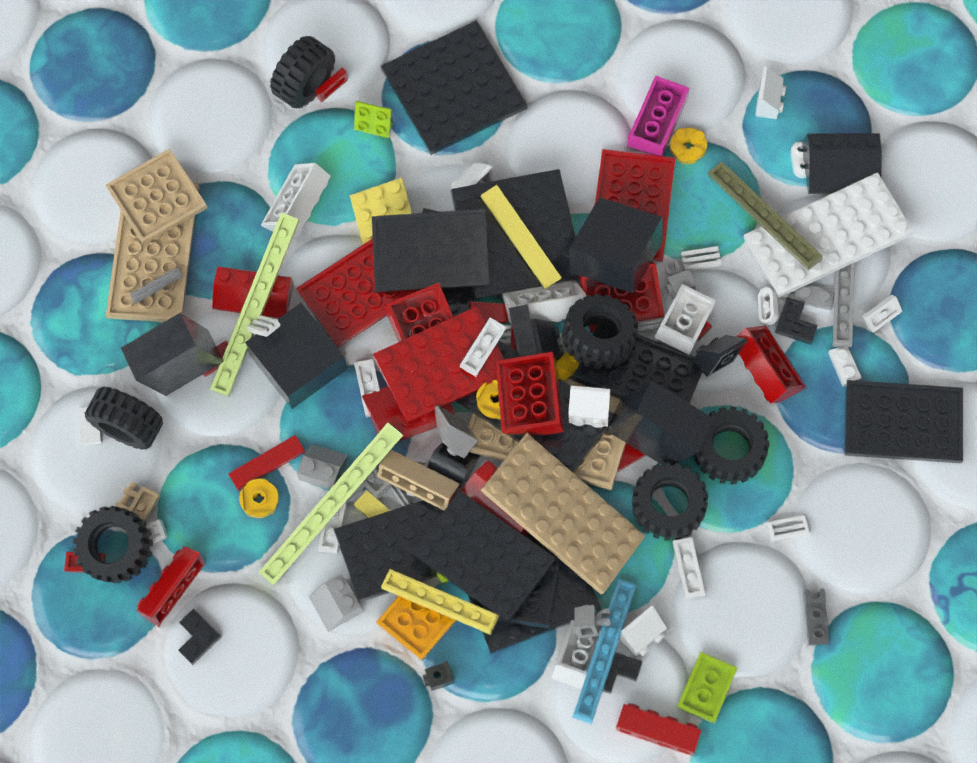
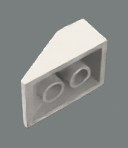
(685, 319)
(574, 658)

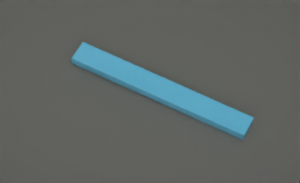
(604, 652)

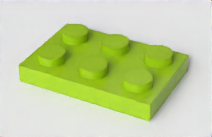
(707, 687)

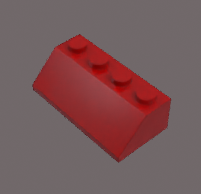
(233, 286)
(769, 365)
(170, 586)

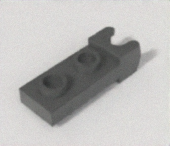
(816, 618)

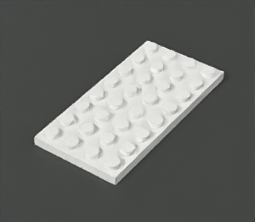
(839, 227)

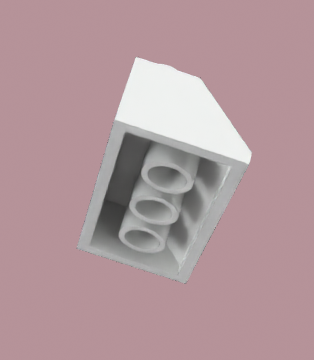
(298, 195)
(548, 303)

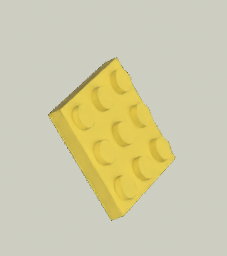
(379, 201)

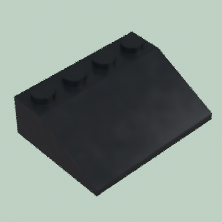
(840, 160)

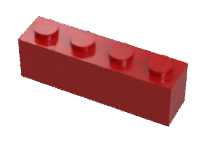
(657, 729)

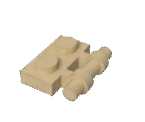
(143, 501)

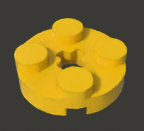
(685, 136)
(484, 401)
(251, 490)

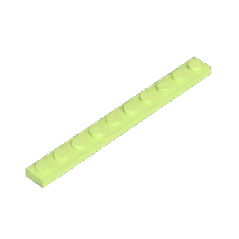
(255, 303)
(330, 504)

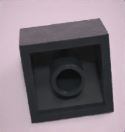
(546, 337)
(718, 353)
(452, 466)

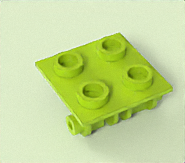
(372, 119)

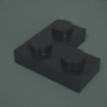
(791, 325)
(202, 638)
(624, 667)

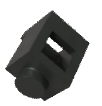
(436, 683)

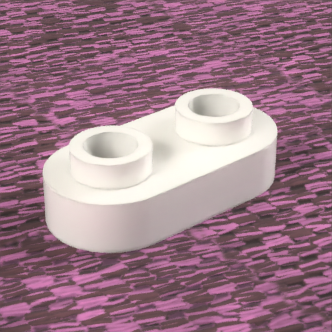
(797, 160)
(768, 307)

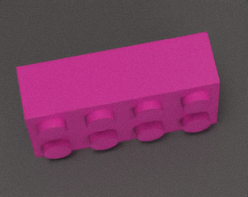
(658, 116)

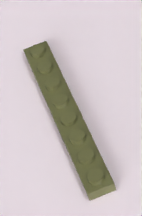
(765, 216)

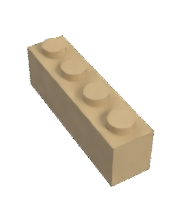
(417, 480)

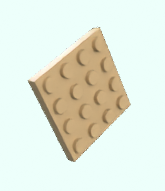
(156, 196)

